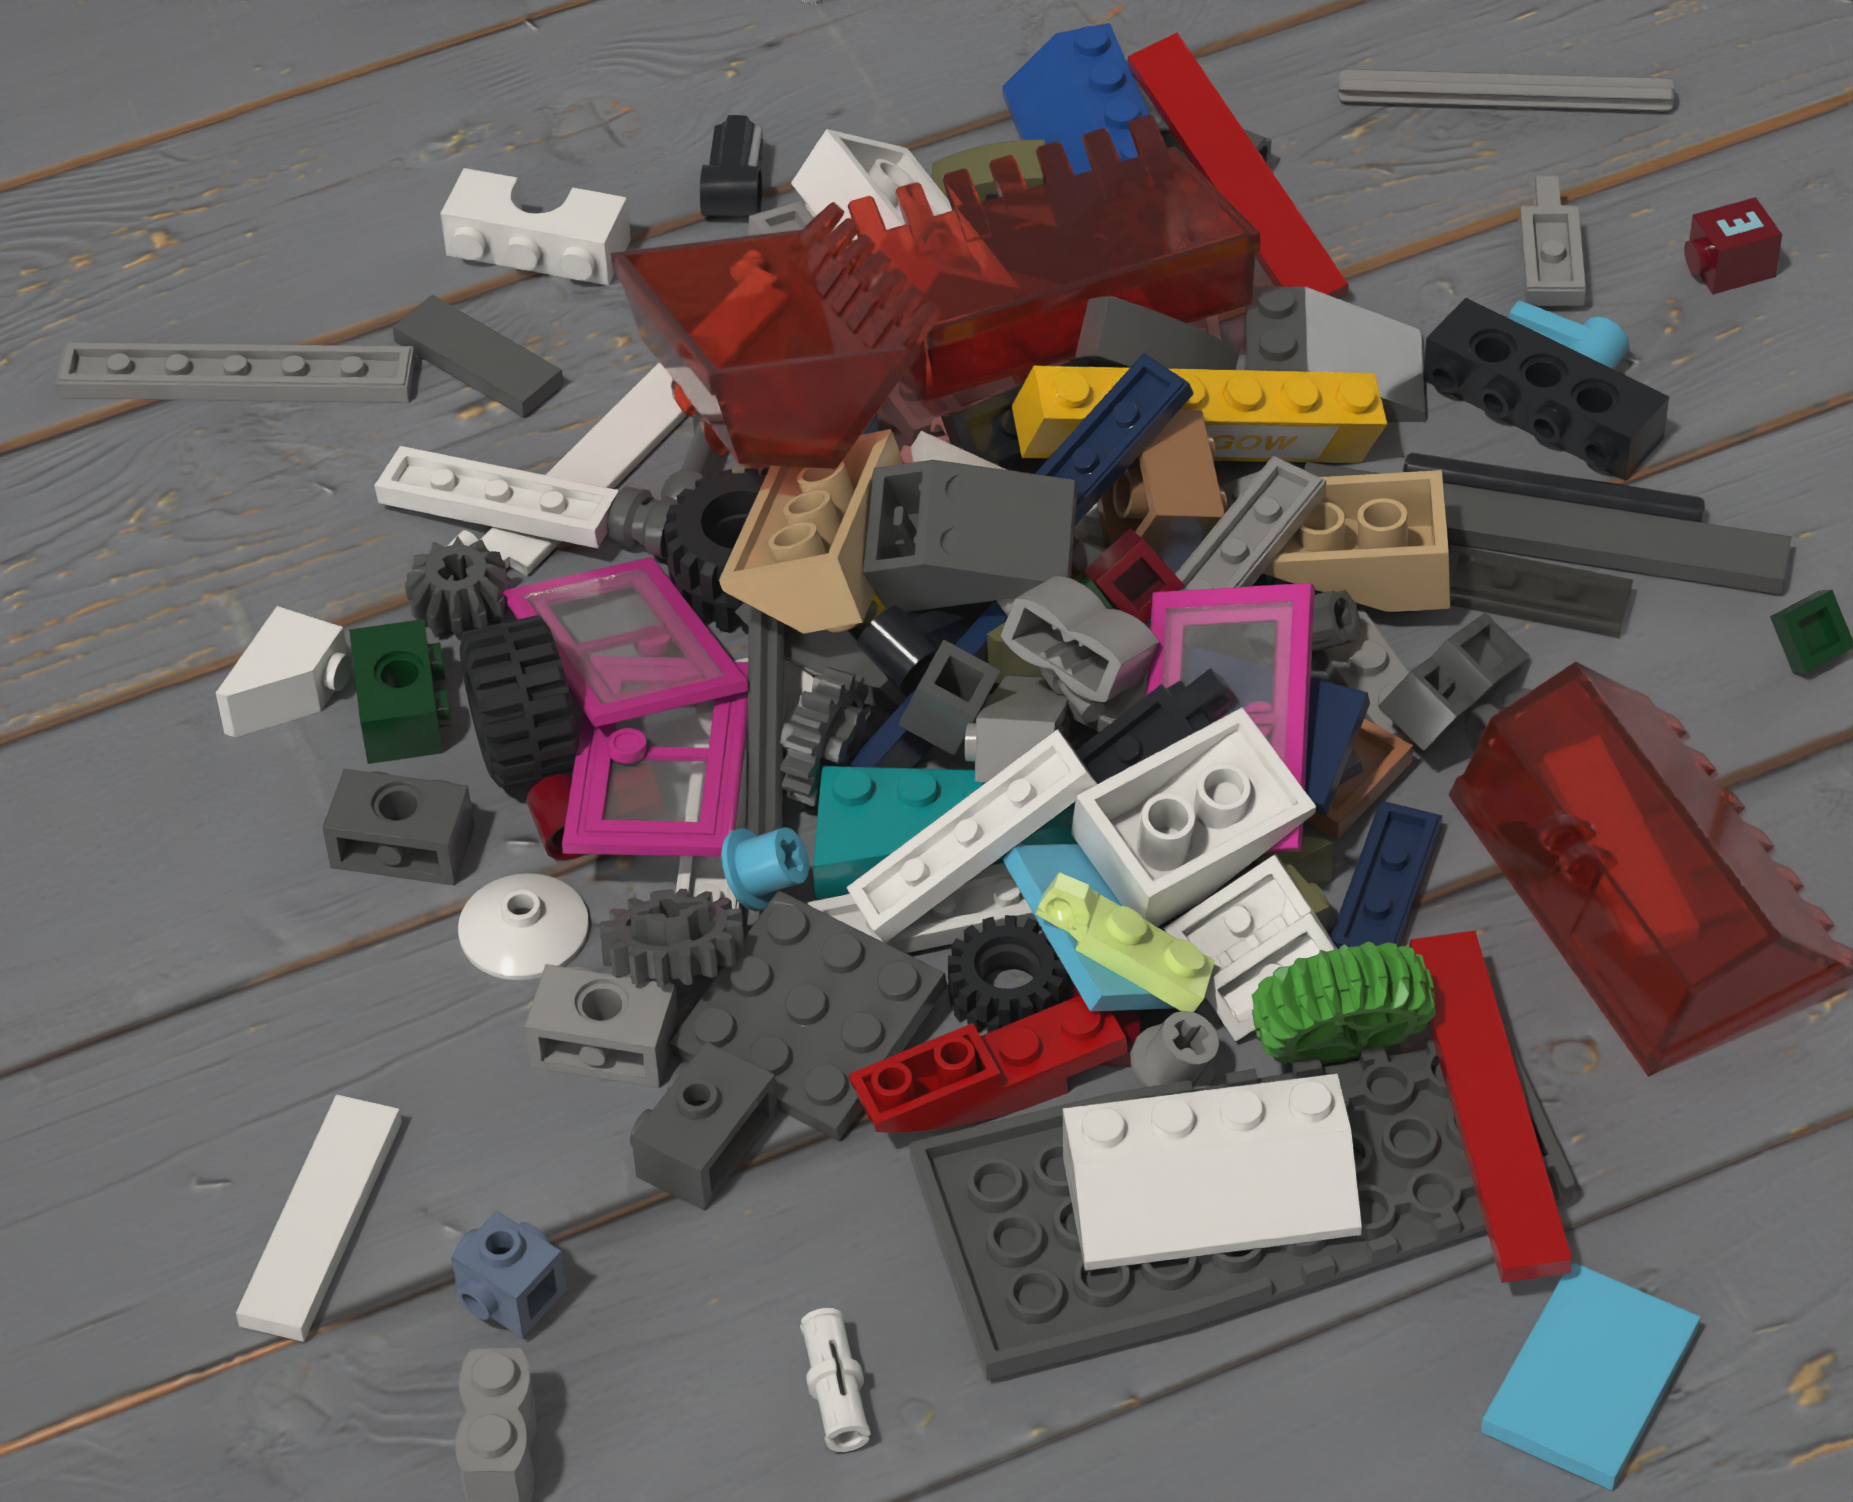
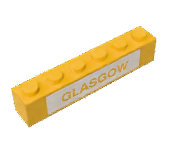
(1244, 411)

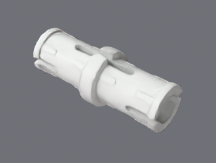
(835, 1380)

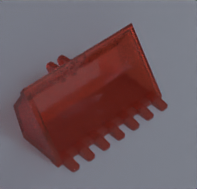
(1642, 868)

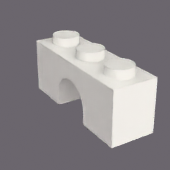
(574, 241)

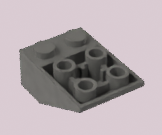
(965, 533)

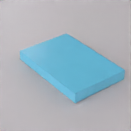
(1033, 871)
(1590, 1375)

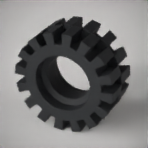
(1001, 949)

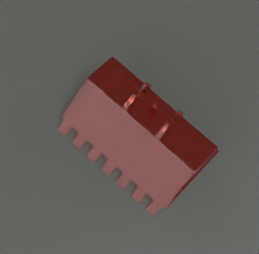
(1026, 263)
(778, 336)

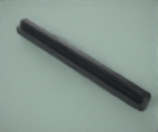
(1559, 487)

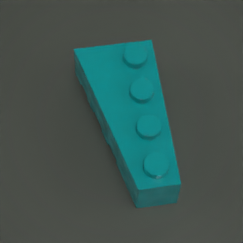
(878, 810)

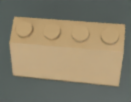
(808, 541)

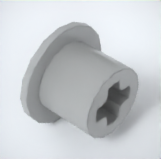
(1176, 1051)

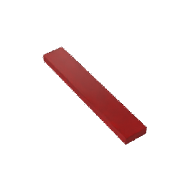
(1234, 165)
(1492, 1112)

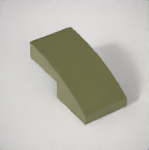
(977, 162)

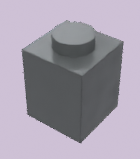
(948, 697)

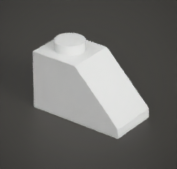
(284, 673)

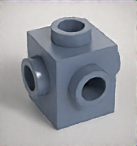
(508, 1273)

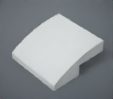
(1250, 933)

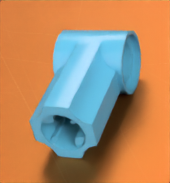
(1594, 338)

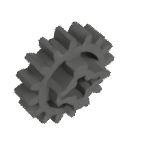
(824, 732)
(672, 937)

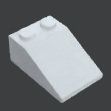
(1189, 817)

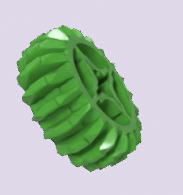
(1343, 1003)

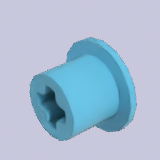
(763, 864)

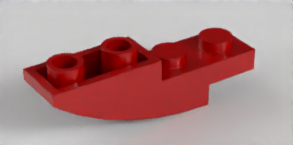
(987, 1076)

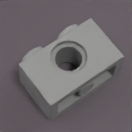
(601, 1026)

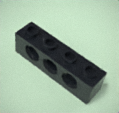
(1545, 388)

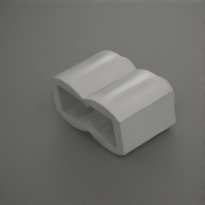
(1074, 634)
(496, 1426)

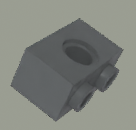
(398, 826)

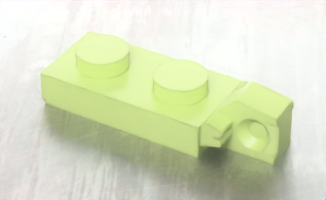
(1128, 943)

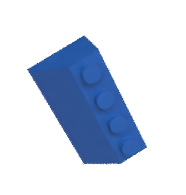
(1075, 88)

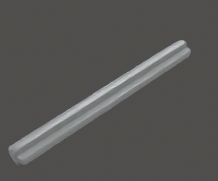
(1506, 90)

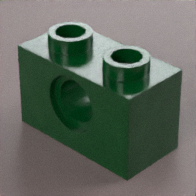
(397, 691)

